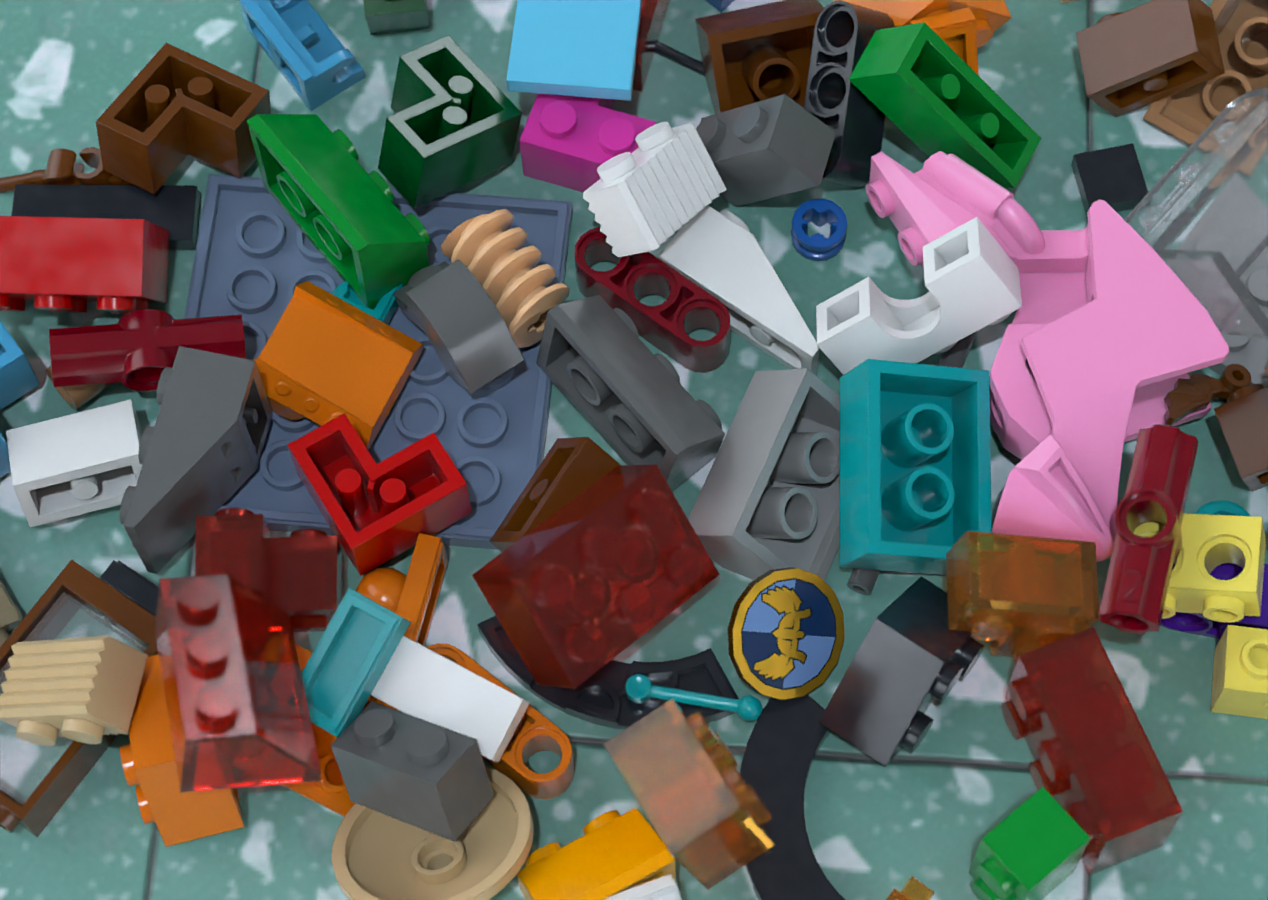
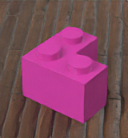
(573, 137)

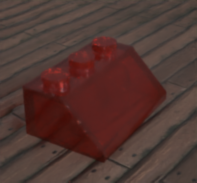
(232, 686)

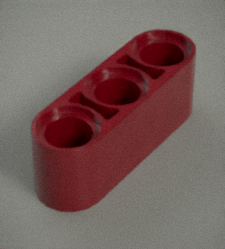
(661, 325)

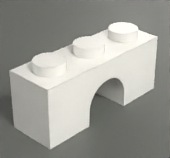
(968, 287)

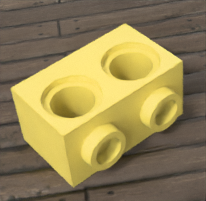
(1205, 545)

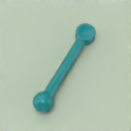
(640, 690)

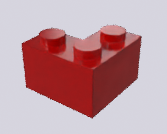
(379, 505)

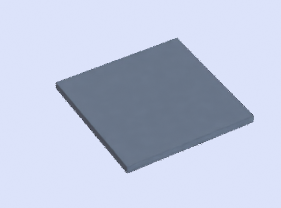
(496, 436)

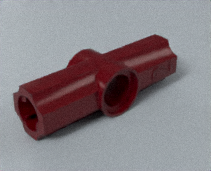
(138, 347)
(1143, 565)

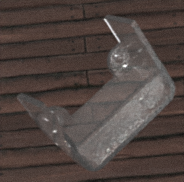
(1213, 214)

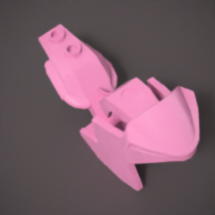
(1086, 352)

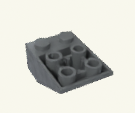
(197, 452)

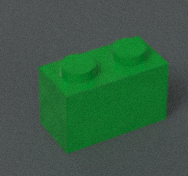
(1028, 852)

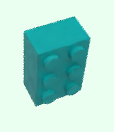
(912, 464)

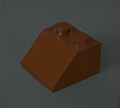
(758, 52)

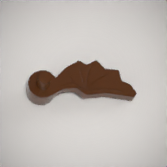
(1198, 390)

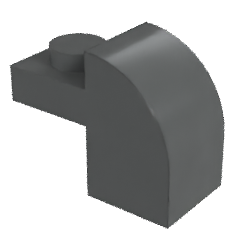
(460, 323)

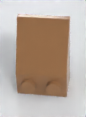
(1244, 53)

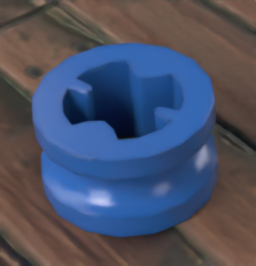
(817, 246)

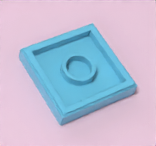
(574, 48)

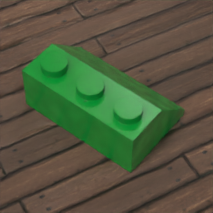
(338, 203)

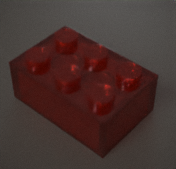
(596, 575)
(1091, 749)

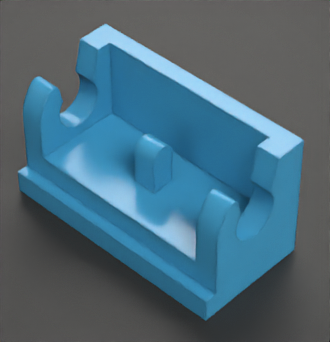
(302, 48)

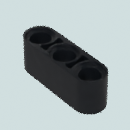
(837, 46)

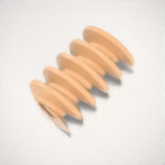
(507, 272)

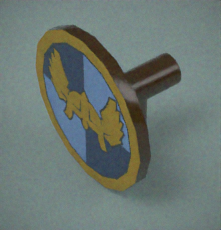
(786, 633)

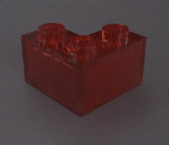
(293, 572)

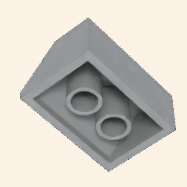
(775, 479)

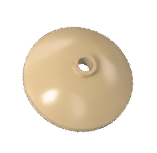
(397, 861)

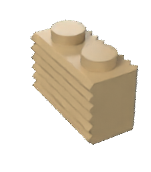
(71, 689)

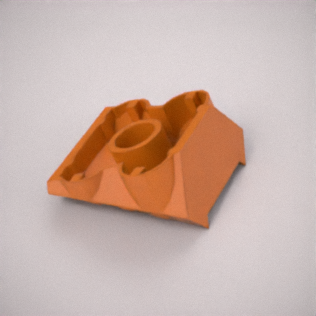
(334, 362)

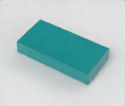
(350, 660)

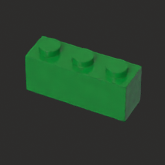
(943, 102)

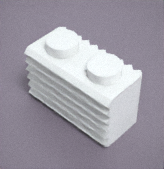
(653, 189)

